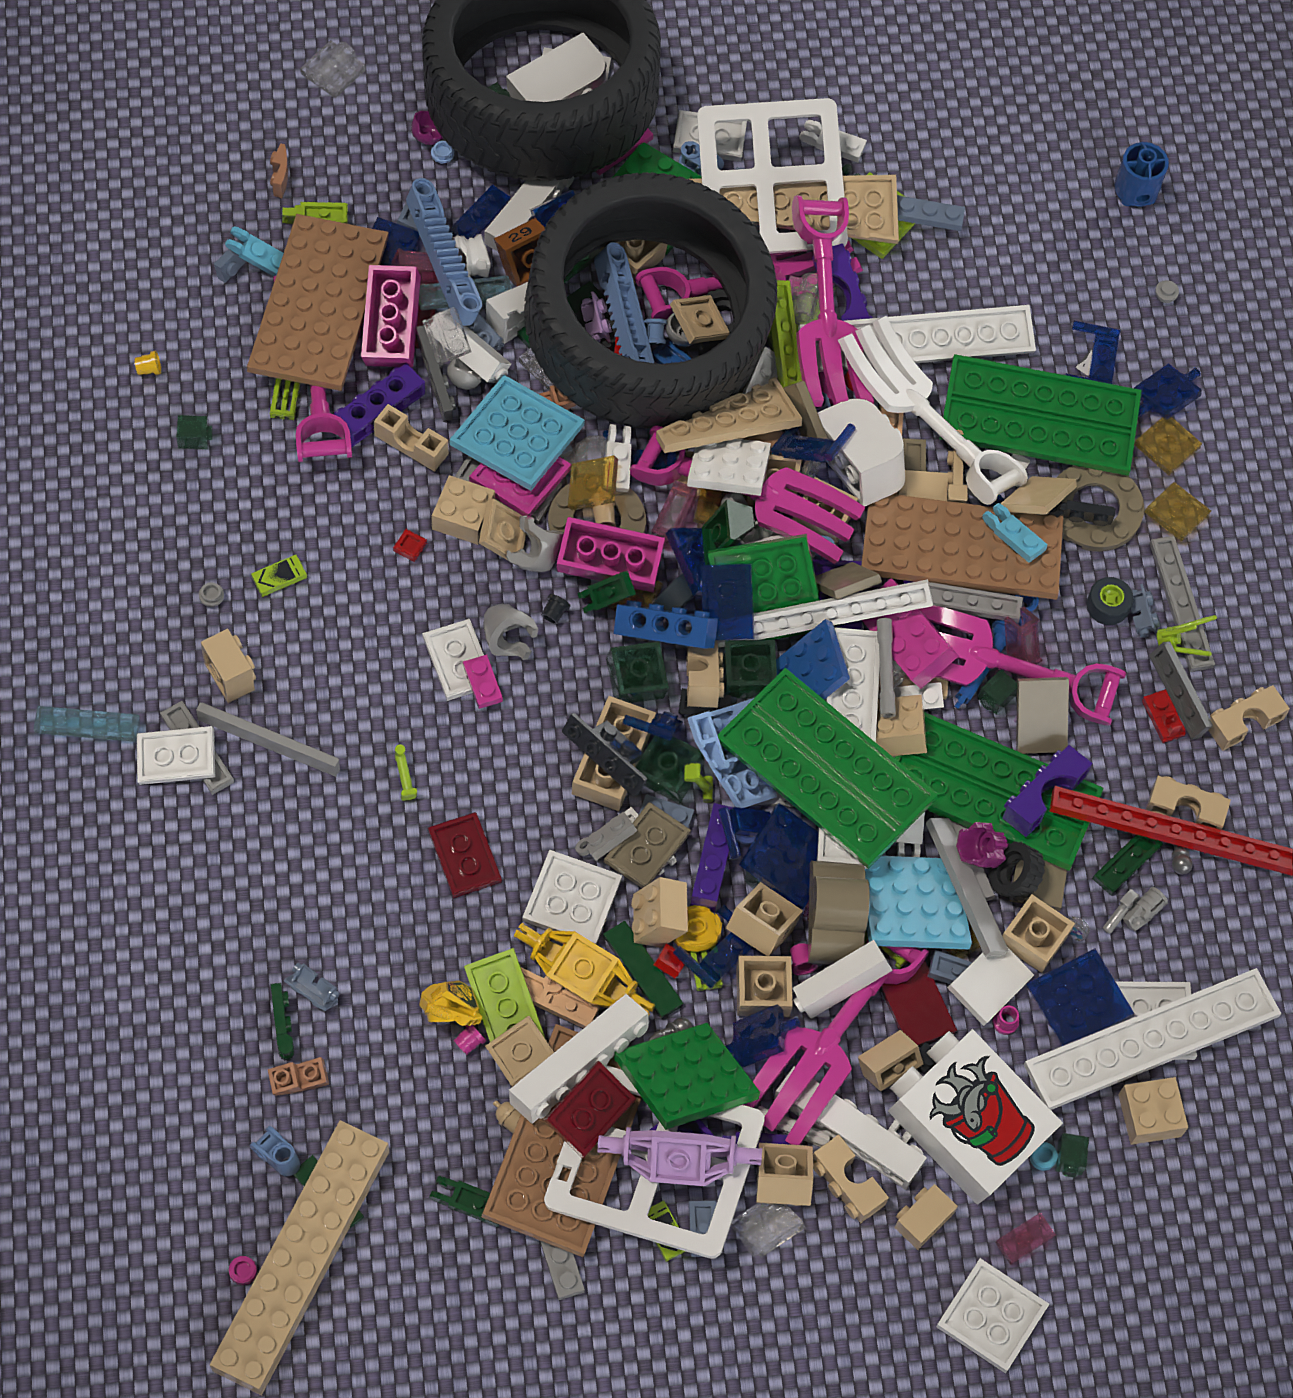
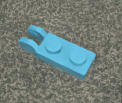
(255, 251)
(1014, 533)

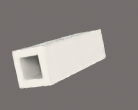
(484, 359)
(841, 979)

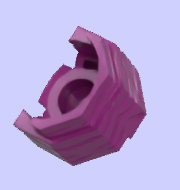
(981, 845)

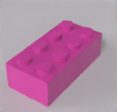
(390, 316)
(603, 551)
(916, 644)

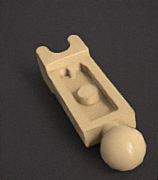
(956, 490)

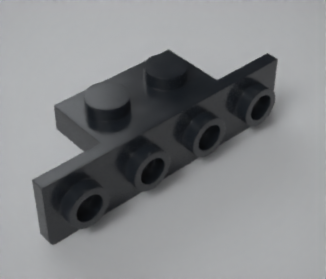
(609, 750)

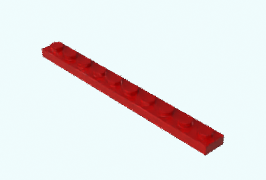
(1172, 830)

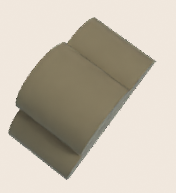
(836, 910)

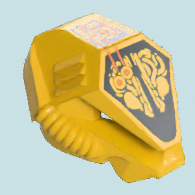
(450, 1003)

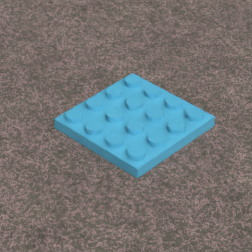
(517, 432)
(914, 905)

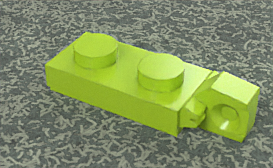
(322, 210)

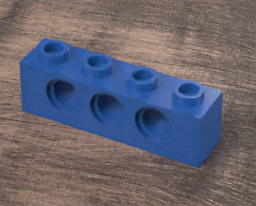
(629, 624)

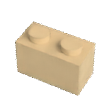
(890, 1060)
(925, 1216)

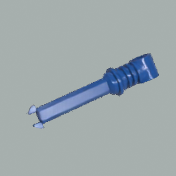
(999, 642)

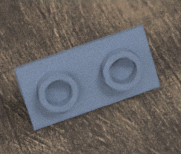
(486, 332)
(1147, 620)
(322, 995)

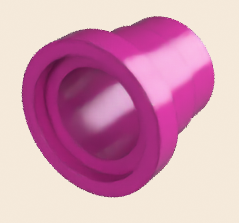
(799, 957)
(1001, 1025)
(469, 1039)

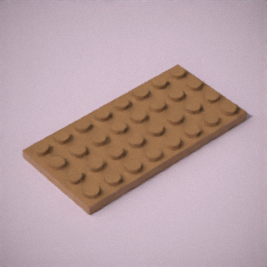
(317, 303)
(955, 547)
(528, 1168)

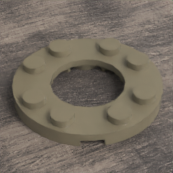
(626, 504)
(1123, 526)

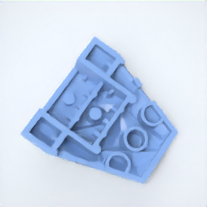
(737, 779)

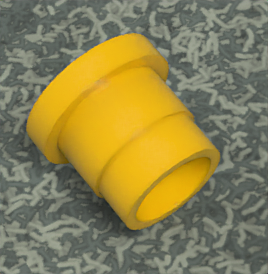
(148, 364)

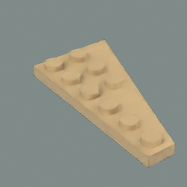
(739, 416)

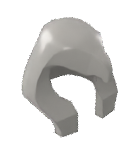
(543, 550)
(504, 618)

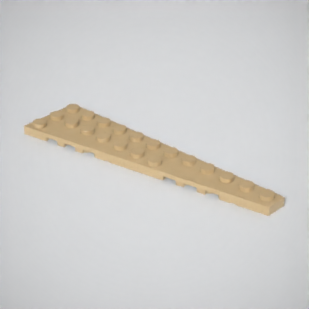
(869, 197)

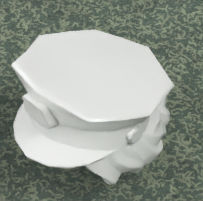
(474, 255)

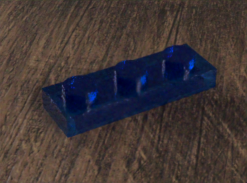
(480, 213)

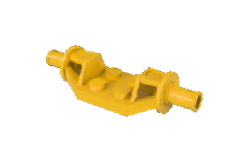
(581, 967)

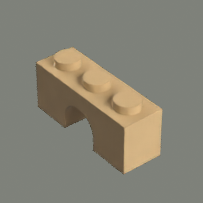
(426, 448)
(704, 676)
(1264, 706)
(1208, 807)
(860, 1199)

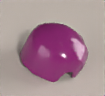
(424, 129)

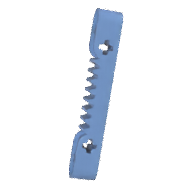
(441, 250)
(617, 281)

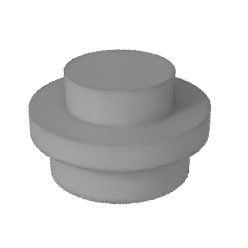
(1166, 291)
(211, 594)

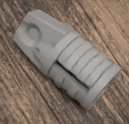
(1145, 909)

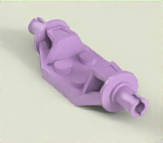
(679, 1156)

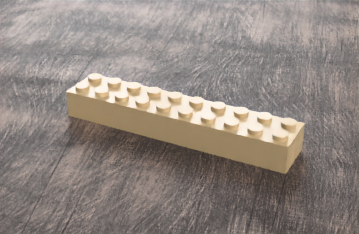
(299, 1258)

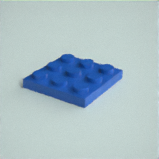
(817, 660)

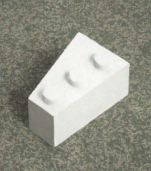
(506, 312)

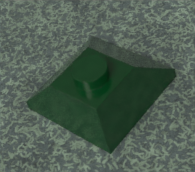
(727, 526)

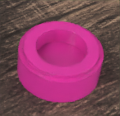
(242, 1270)

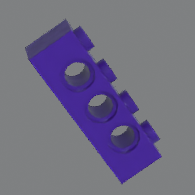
(403, 378)

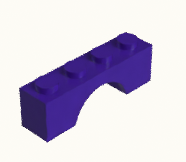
(848, 283)
(1066, 771)
(711, 864)

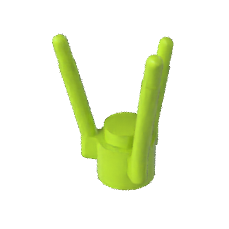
(1173, 635)

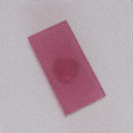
(1025, 1238)

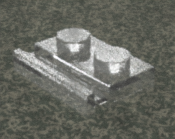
(447, 336)

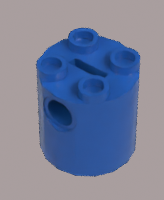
(1141, 174)

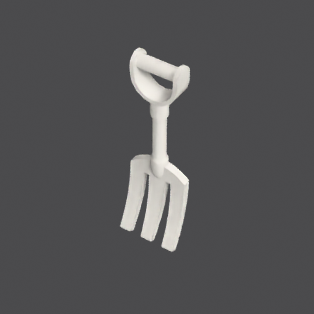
(907, 388)

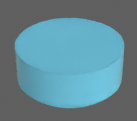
(1044, 1156)

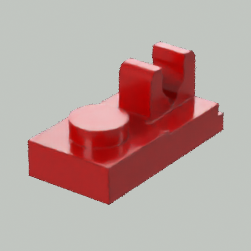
(1164, 716)

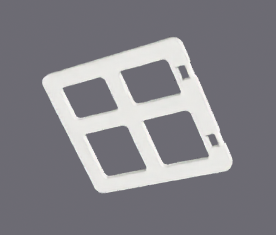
(763, 174)
(635, 1219)

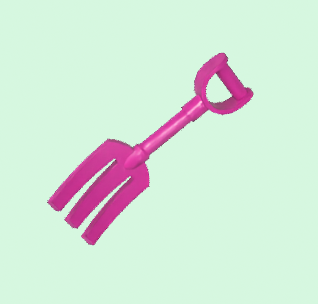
(651, 278)
(827, 327)
(321, 421)
(772, 498)
(980, 654)
(821, 1050)

